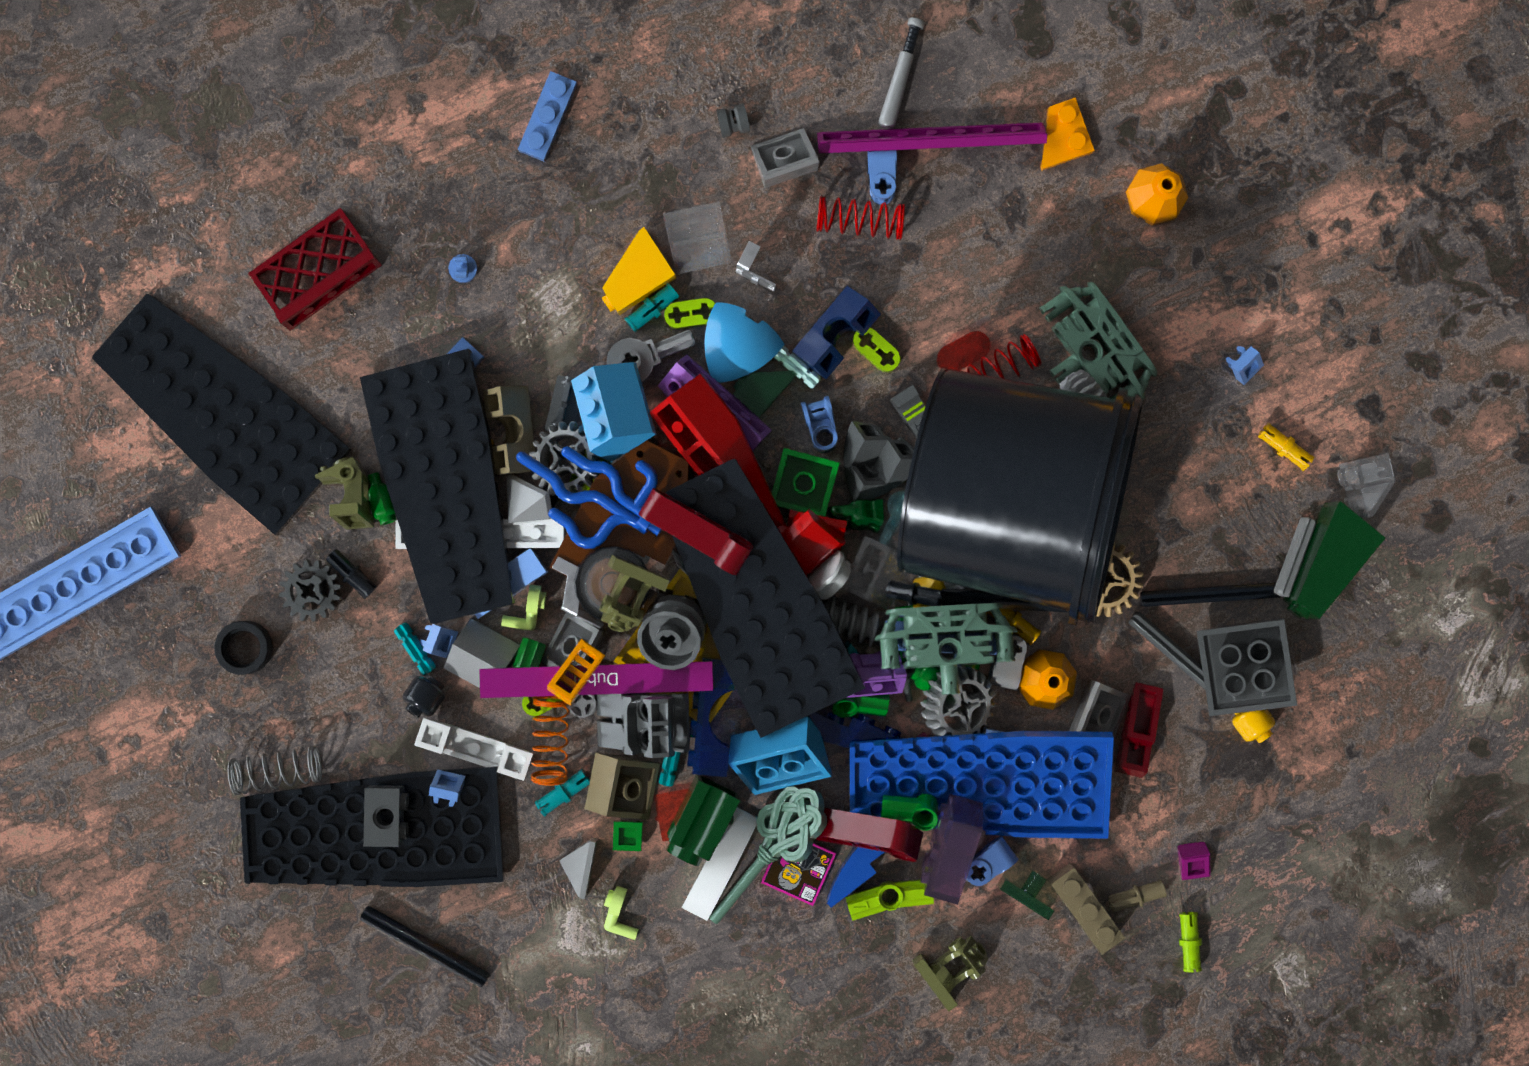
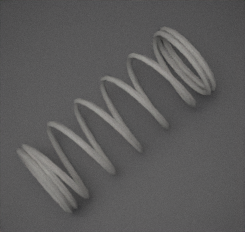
(316, 777)

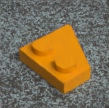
(1065, 135)

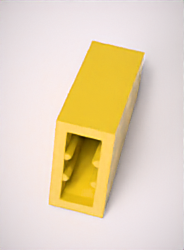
(637, 274)

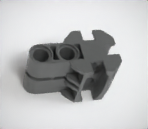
(644, 723)

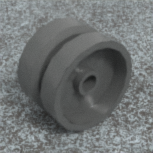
(672, 632)

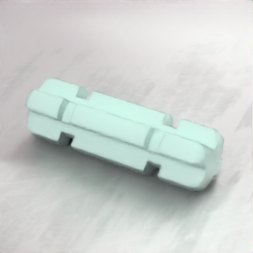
(792, 362)

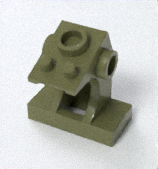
(354, 508)
(624, 617)
(940, 979)

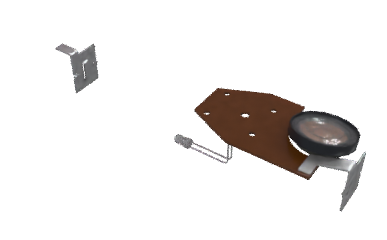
(588, 569)

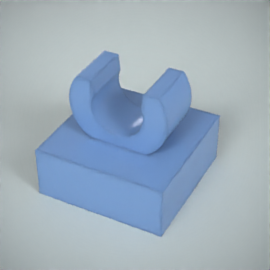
(1246, 365)
(439, 640)
(446, 786)

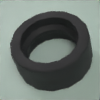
(226, 633)

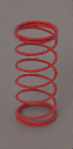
(822, 214)
(1029, 353)

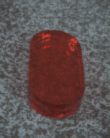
(963, 351)

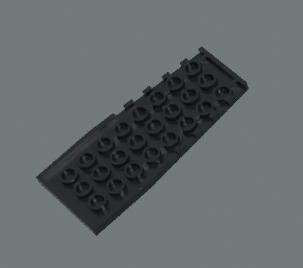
(220, 412)
(442, 482)
(769, 616)
(319, 834)

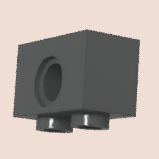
(376, 831)

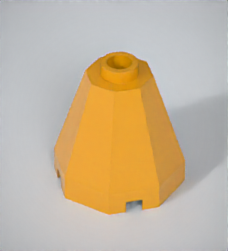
(1157, 194)
(1036, 674)

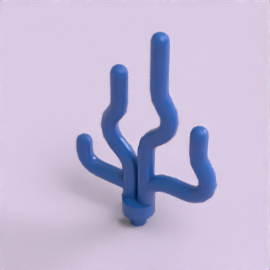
(624, 513)

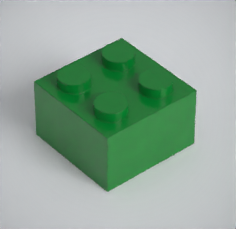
(804, 482)

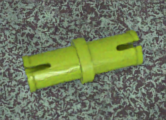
(1190, 941)

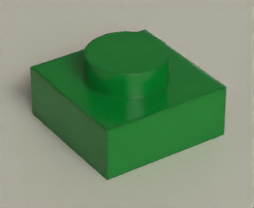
(627, 835)

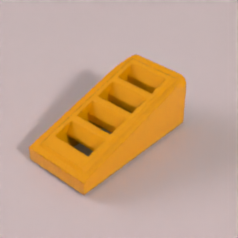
(561, 693)

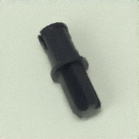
(351, 574)
(914, 593)

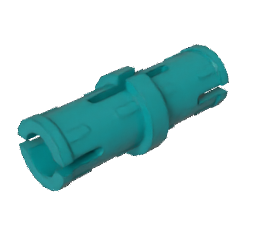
(651, 307)
(562, 793)

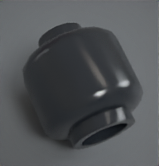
(423, 696)

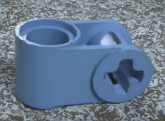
(882, 170)
(820, 422)
(994, 859)

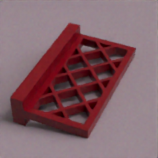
(330, 286)

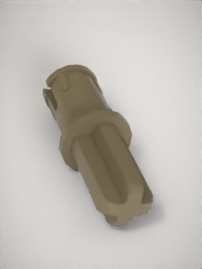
(1137, 896)

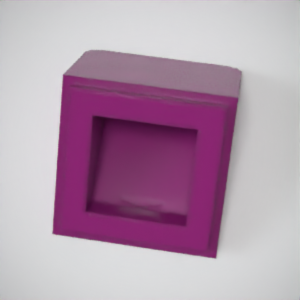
(1194, 860)

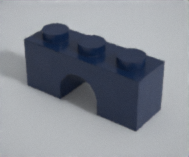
(845, 314)

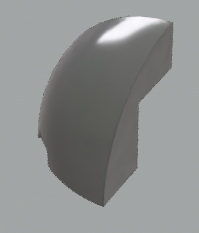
(874, 461)

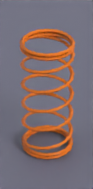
(553, 781)

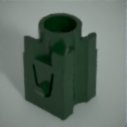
(701, 820)

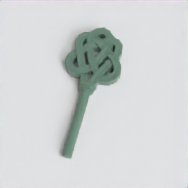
(782, 835)

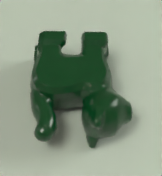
(860, 514)

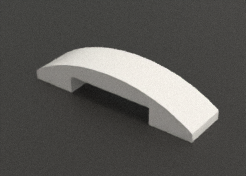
(473, 748)
(719, 869)

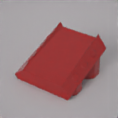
(811, 540)

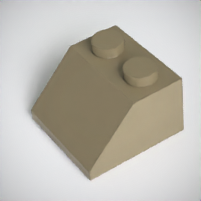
(622, 786)

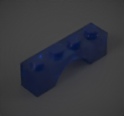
(709, 754)

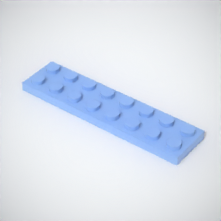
(83, 579)

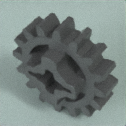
(319, 580)

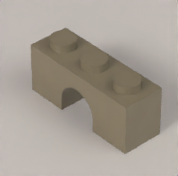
(512, 409)
(1086, 908)

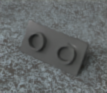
(563, 403)

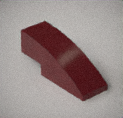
(1139, 730)

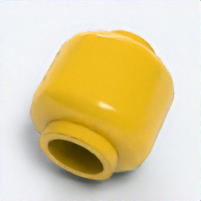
(1254, 725)

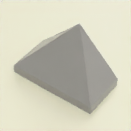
(526, 501)
(579, 866)

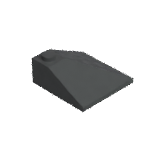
(1247, 667)

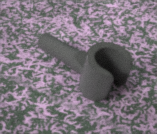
(907, 689)

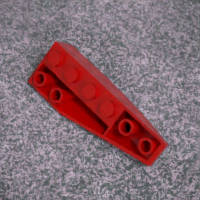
(710, 435)

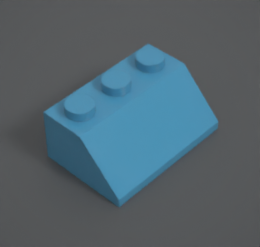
(613, 409)
(780, 758)

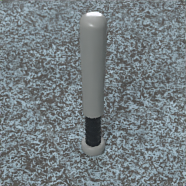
(898, 83)

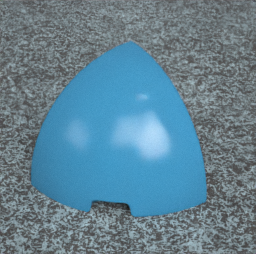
(737, 343)

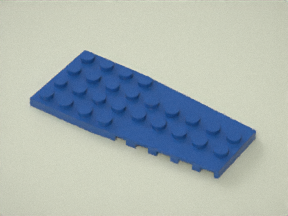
(1025, 779)

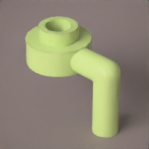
(535, 600)
(614, 902)

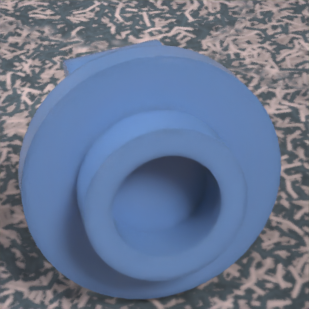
(462, 268)

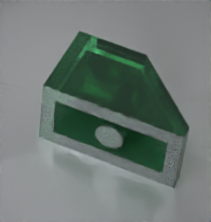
(762, 389)

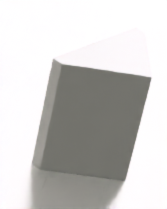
(785, 157)
(566, 638)
(478, 649)
(1100, 709)

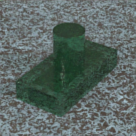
(1028, 893)

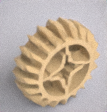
(1128, 583)

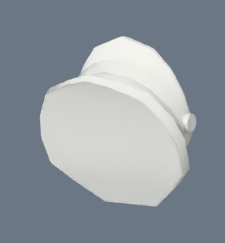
(830, 575)

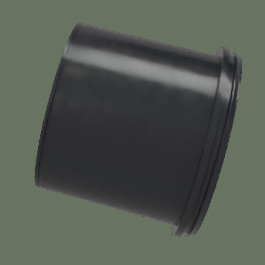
(1018, 489)

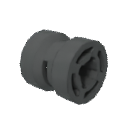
(726, 121)

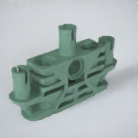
(1111, 334)
(942, 621)

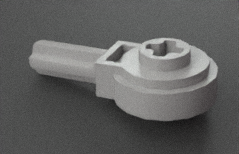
(648, 352)

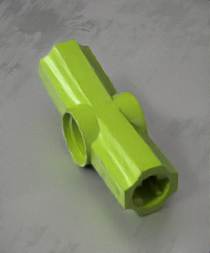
(870, 900)

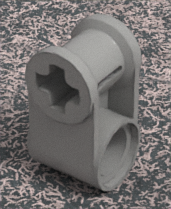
(1009, 673)

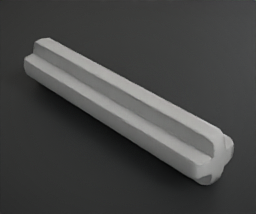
(1295, 557)

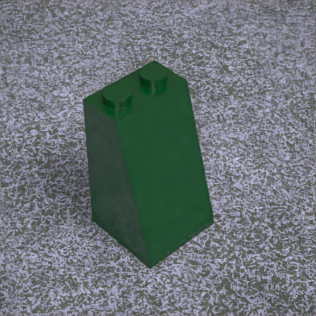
(1333, 558)

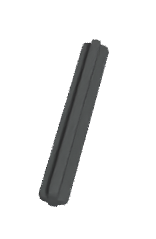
(1168, 647)

